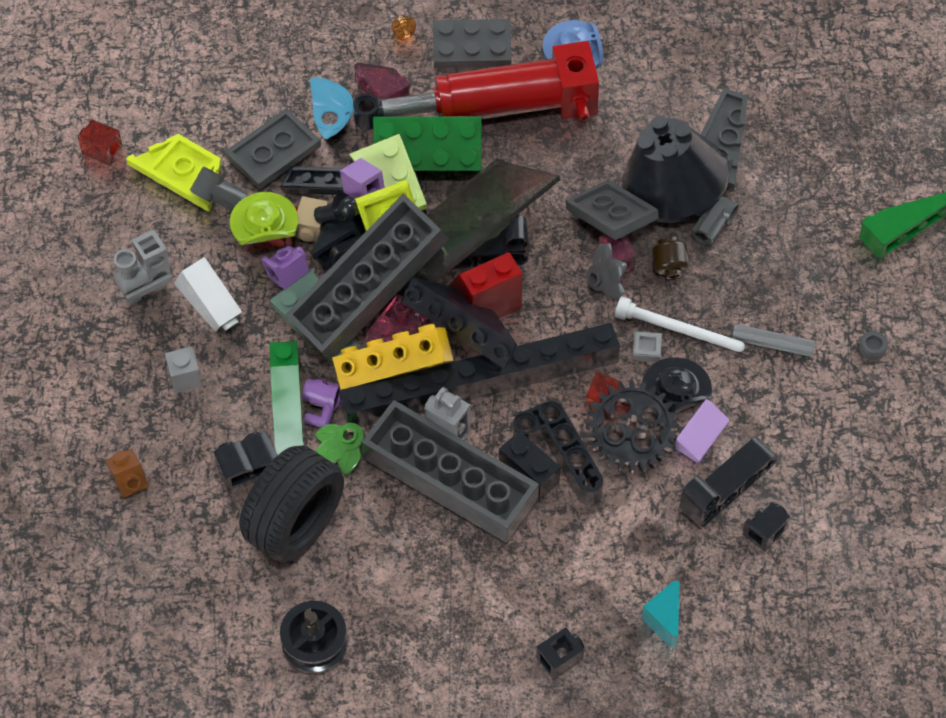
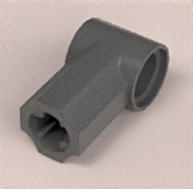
(214, 188)
(714, 220)

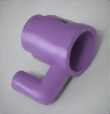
(321, 394)

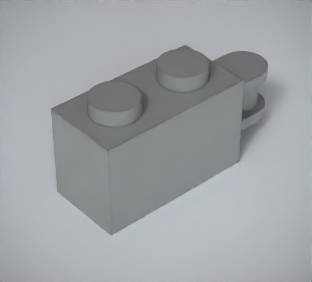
(449, 413)

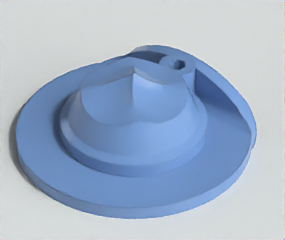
(572, 32)

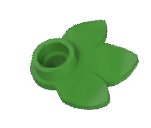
(337, 448)

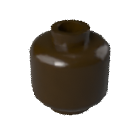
(670, 257)

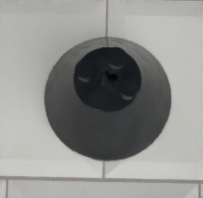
(675, 170)

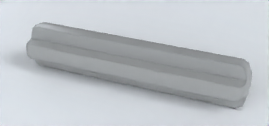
(773, 340)

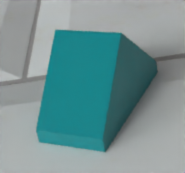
(663, 614)

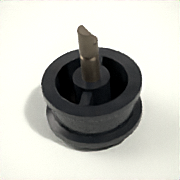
(313, 637)

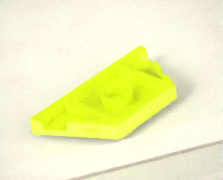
(177, 166)

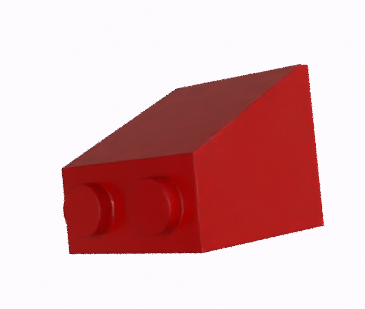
(493, 285)

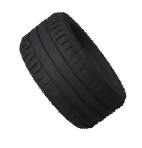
(291, 503)

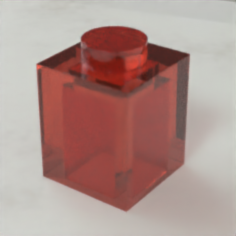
(100, 142)

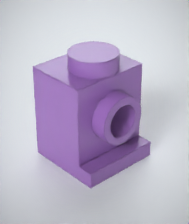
(286, 266)

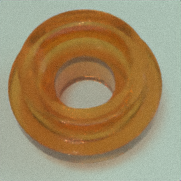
(403, 27)

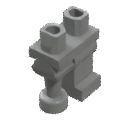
(148, 274)

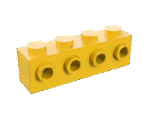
(393, 358)

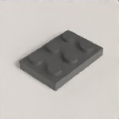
(471, 43)
(273, 148)
(612, 209)

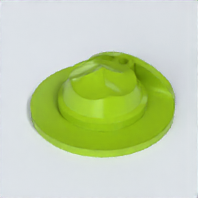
(263, 218)

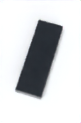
(313, 181)

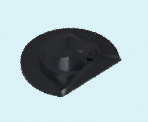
(681, 381)

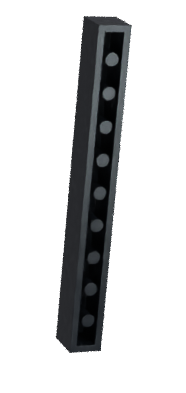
(482, 377)

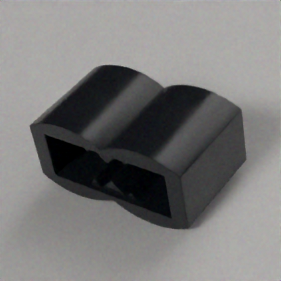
(245, 459)

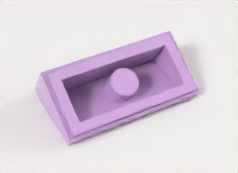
(701, 431)

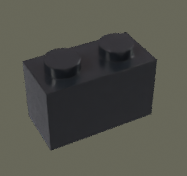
(530, 461)

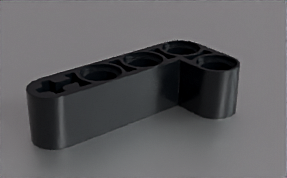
(511, 239)
(565, 453)
(707, 498)

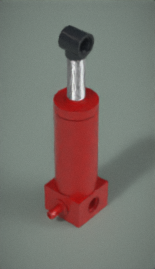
(562, 82)

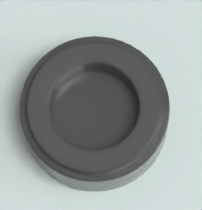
(873, 345)

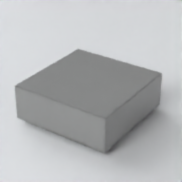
(647, 346)

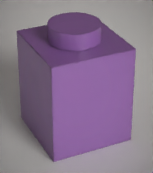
(361, 178)

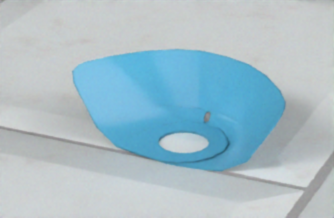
(330, 97)

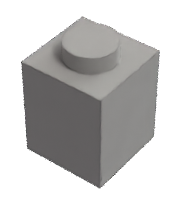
(183, 369)

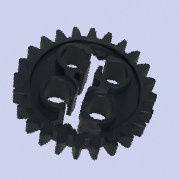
(625, 450)

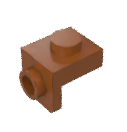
(127, 472)

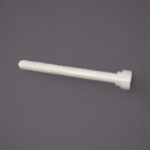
(627, 309)

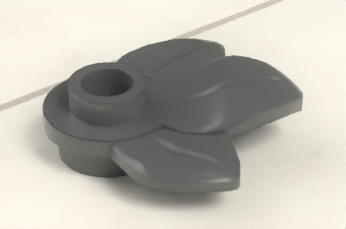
(606, 272)

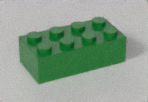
(435, 142)

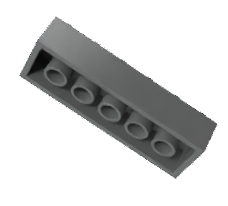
(367, 276)
(450, 471)

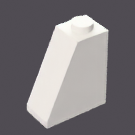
(208, 295)

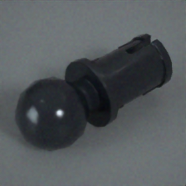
(337, 210)

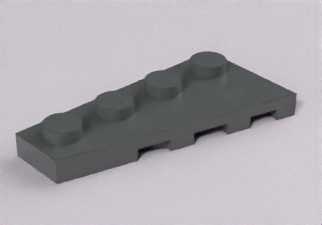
(726, 128)

